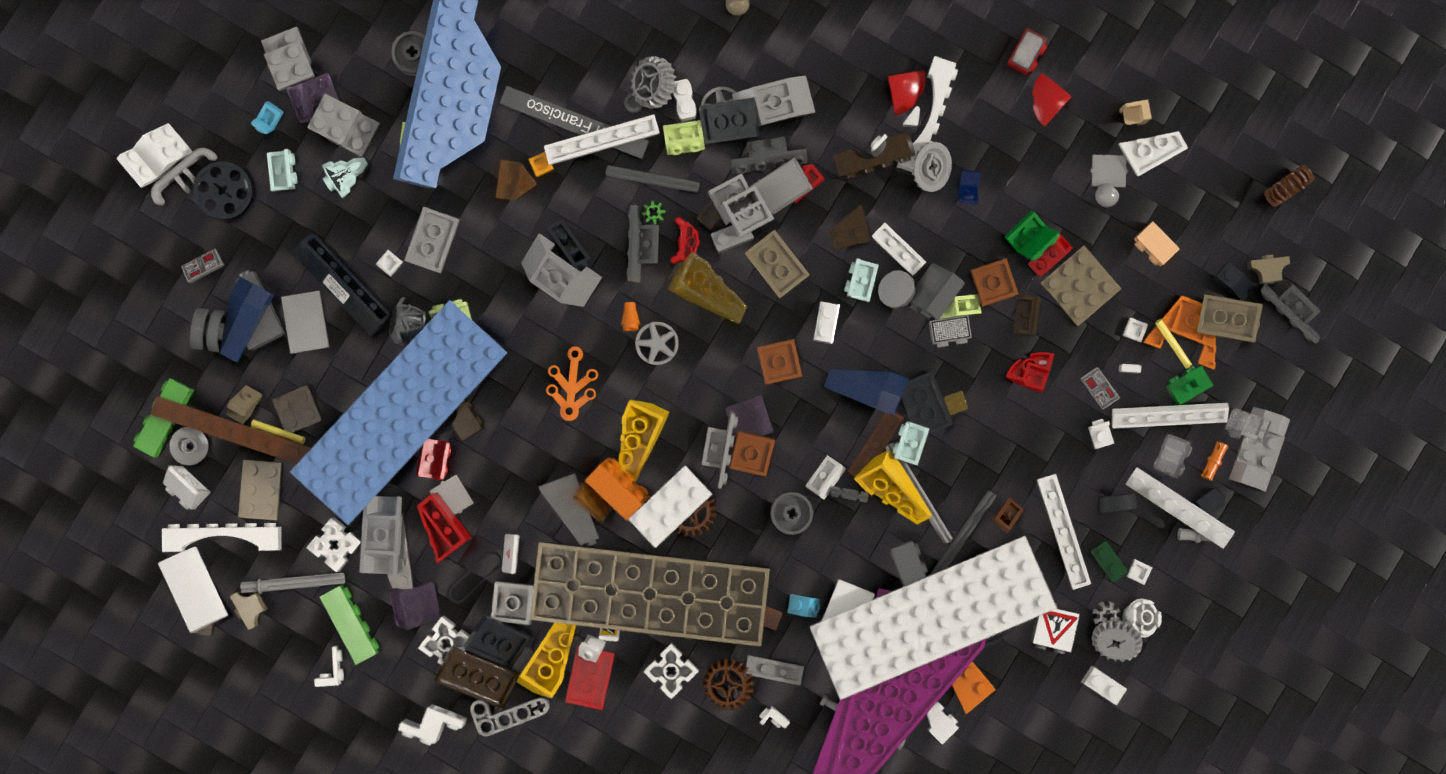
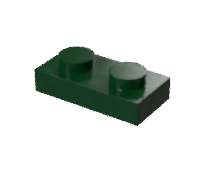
(1108, 561)

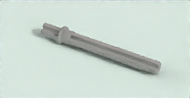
(292, 583)

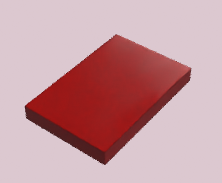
(590, 680)

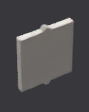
(1109, 170)
(453, 494)

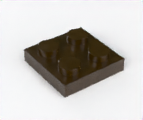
(297, 409)

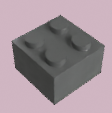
(907, 562)

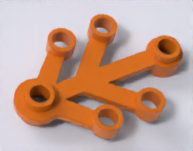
(571, 387)

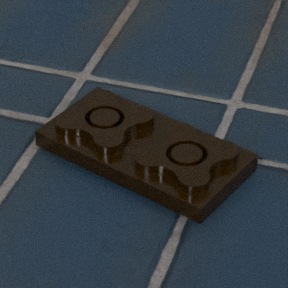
(477, 677)

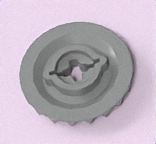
(936, 178)
(1120, 631)

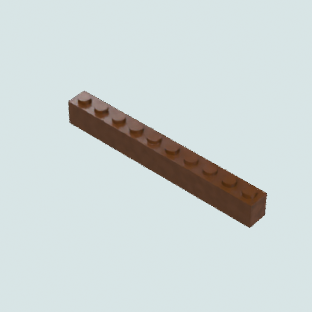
(229, 430)

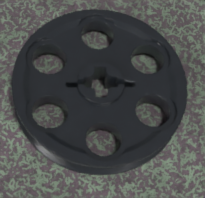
(221, 200)

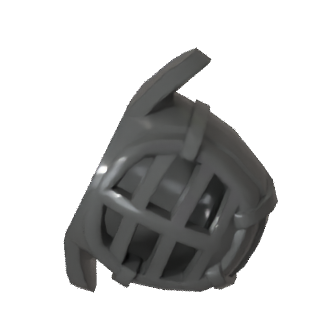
(407, 320)

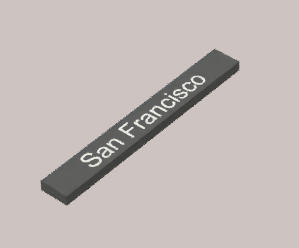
(563, 118)

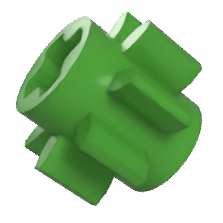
(653, 207)

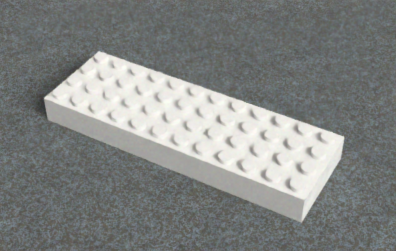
(932, 617)

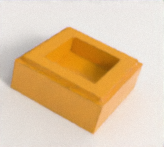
(540, 164)

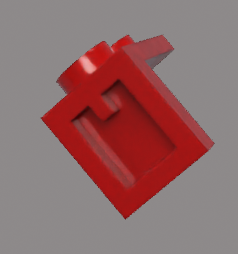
(1050, 256)

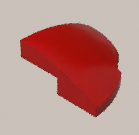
(906, 90)
(1048, 99)
(1032, 371)

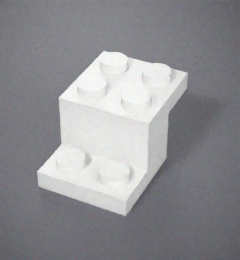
(154, 155)
(432, 724)

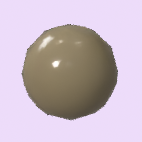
(737, 7)

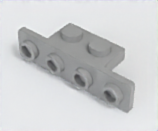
(717, 448)

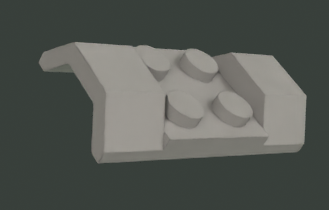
(1257, 461)
(381, 535)

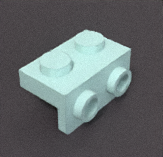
(281, 170)
(862, 280)
(911, 442)

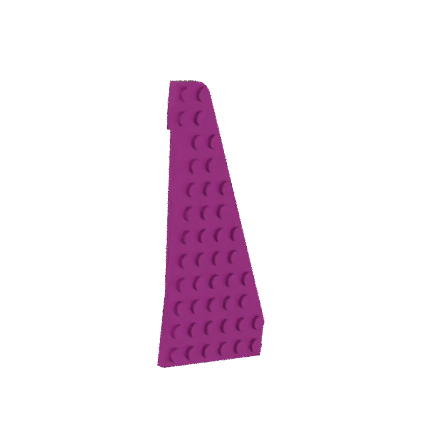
(881, 717)

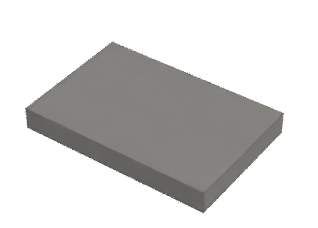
(432, 240)
(305, 322)

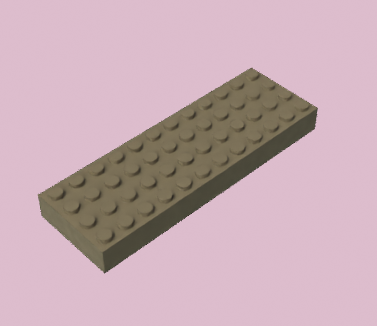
(649, 594)

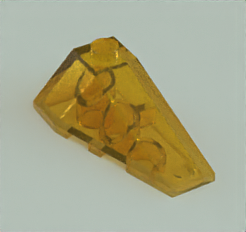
(703, 287)

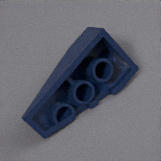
(244, 313)
(874, 388)

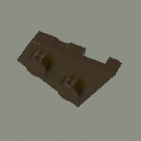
(850, 230)

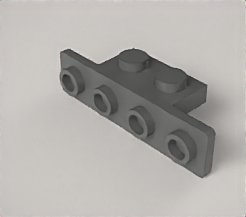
(767, 155)
(642, 244)
(1295, 307)

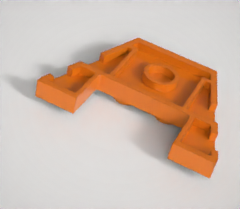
(1184, 321)

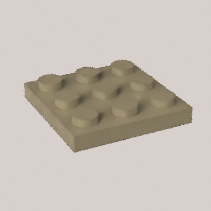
(1080, 286)

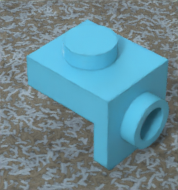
(267, 118)
(803, 606)

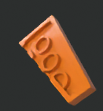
(972, 687)

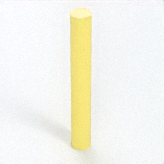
(1173, 343)
(278, 432)

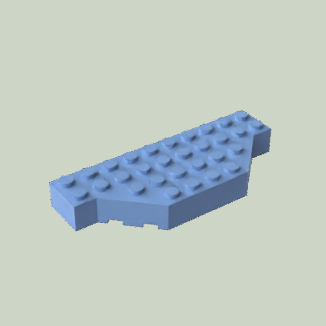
(449, 94)

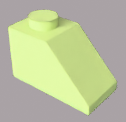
(962, 306)

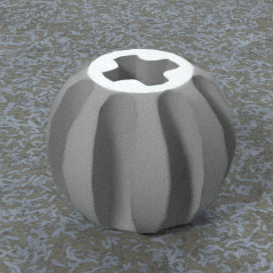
(1102, 610)

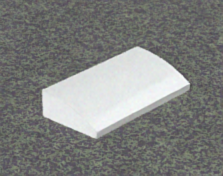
(193, 589)

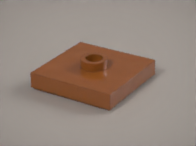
(994, 282)
(779, 362)
(751, 453)

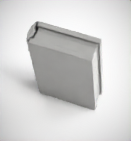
(783, 186)

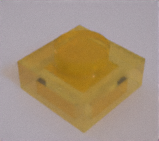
(955, 403)

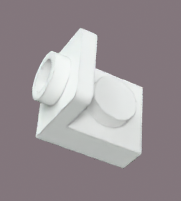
(1100, 434)
(591, 648)
(777, 718)

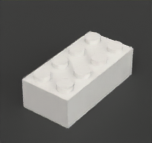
(670, 506)

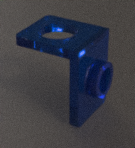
(969, 186)

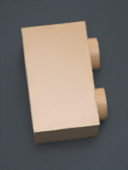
(1155, 244)

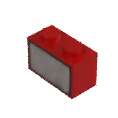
(1027, 51)

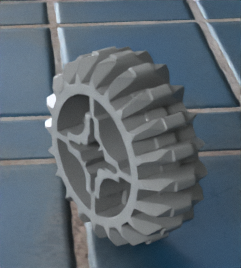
(657, 83)

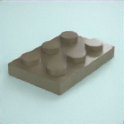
(777, 264)
(1229, 318)
(260, 490)

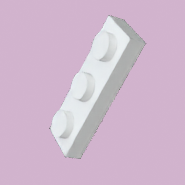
(898, 249)

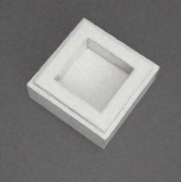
(389, 263)
(1135, 329)
(1129, 368)
(1139, 571)

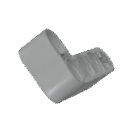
(512, 713)

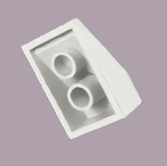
(185, 487)

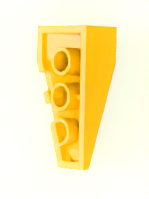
(640, 430)
(890, 482)
(547, 665)

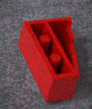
(442, 526)

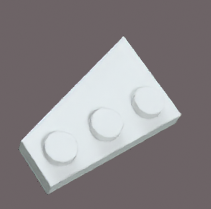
(1152, 151)

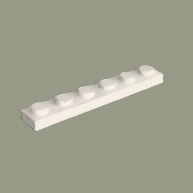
(601, 139)
(1170, 415)
(1180, 508)
(1063, 531)

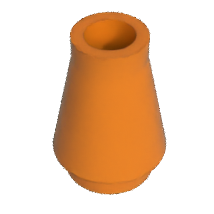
(630, 317)

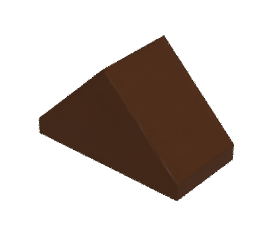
(1007, 515)

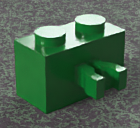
(1188, 385)

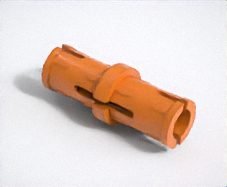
(1214, 461)

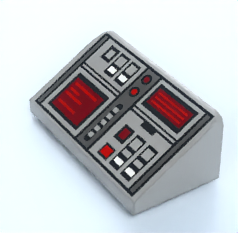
(202, 266)
(1100, 388)

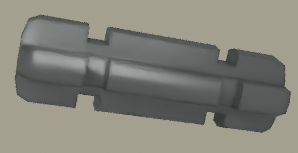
(849, 494)

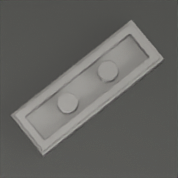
(774, 670)

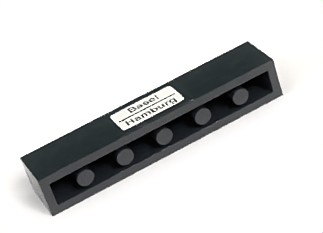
(342, 284)

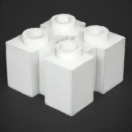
(323, 544)
(444, 630)
(671, 682)

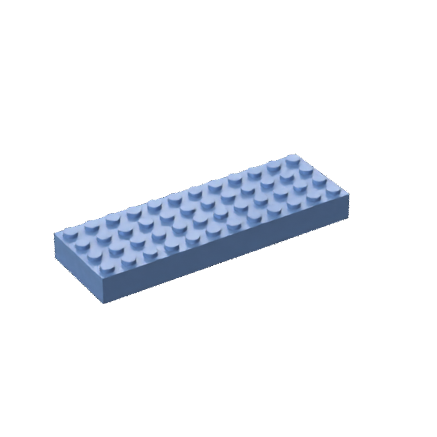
(398, 412)

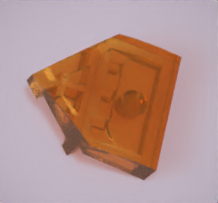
(513, 180)
(591, 501)

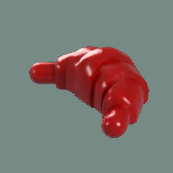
(687, 241)

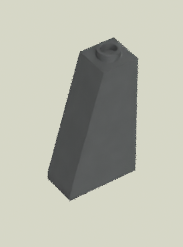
(269, 326)
(575, 517)

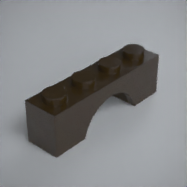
(897, 149)
(465, 422)

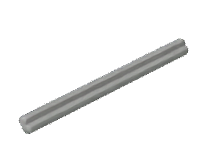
(935, 519)

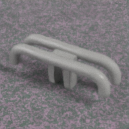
(175, 173)

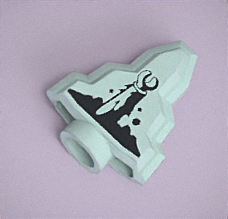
(343, 174)

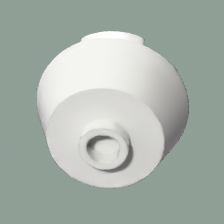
(1142, 616)

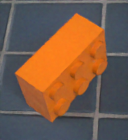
(618, 488)

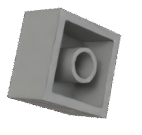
(512, 602)

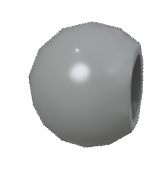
(1106, 195)

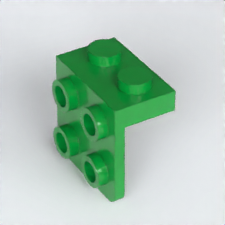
(1031, 236)

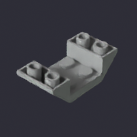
(779, 99)
(557, 276)

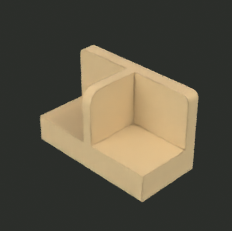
(1136, 112)

